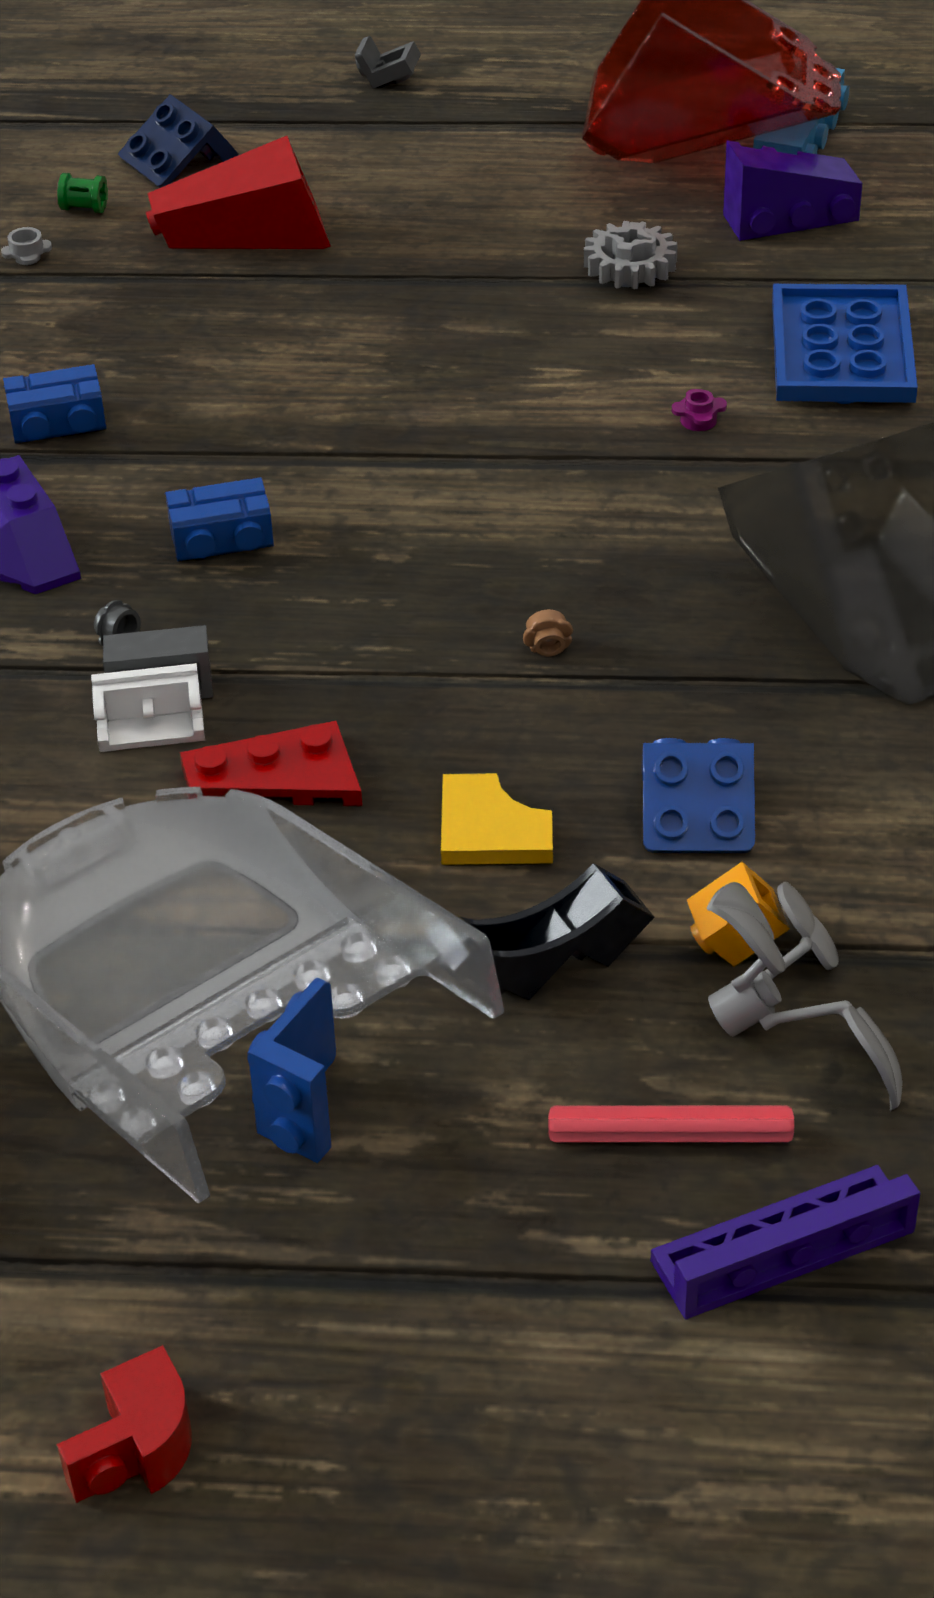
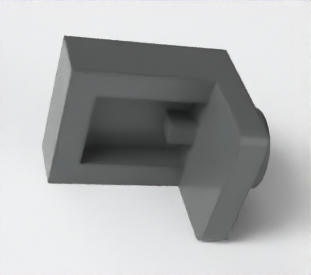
(390, 66)

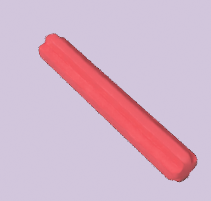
(671, 1124)

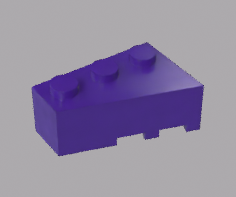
(786, 192)

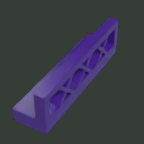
(786, 1239)

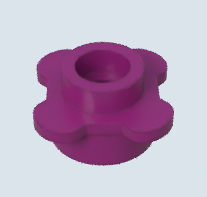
(699, 409)

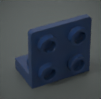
(171, 141)

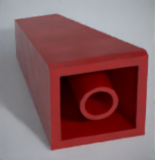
(241, 204)

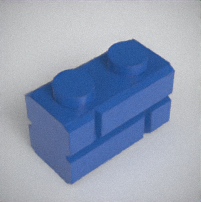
(55, 403)
(219, 519)

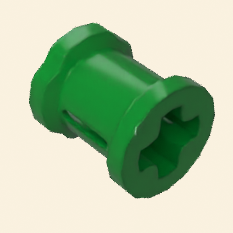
(82, 192)

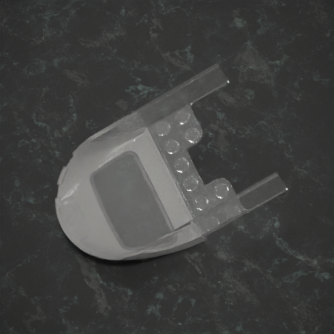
(183, 927)

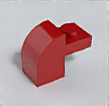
(146, 1433)

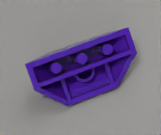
(31, 533)

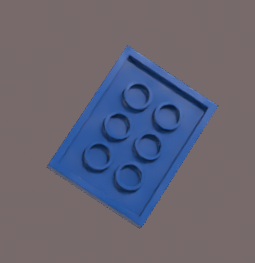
(843, 343)

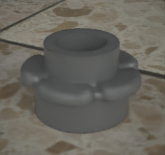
(116, 619)

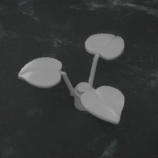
(754, 993)

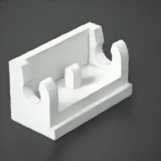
(148, 707)

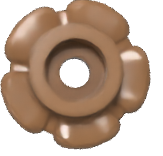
(547, 633)

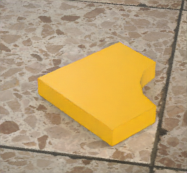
(490, 827)

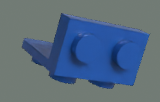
(698, 796)
(290, 1073)

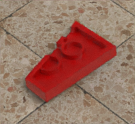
(287, 763)

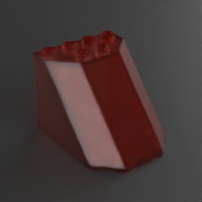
(701, 76)

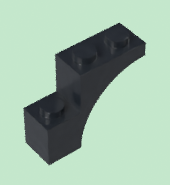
(587, 918)

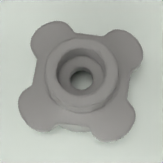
(26, 246)

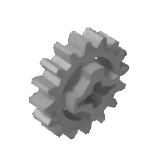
(630, 254)

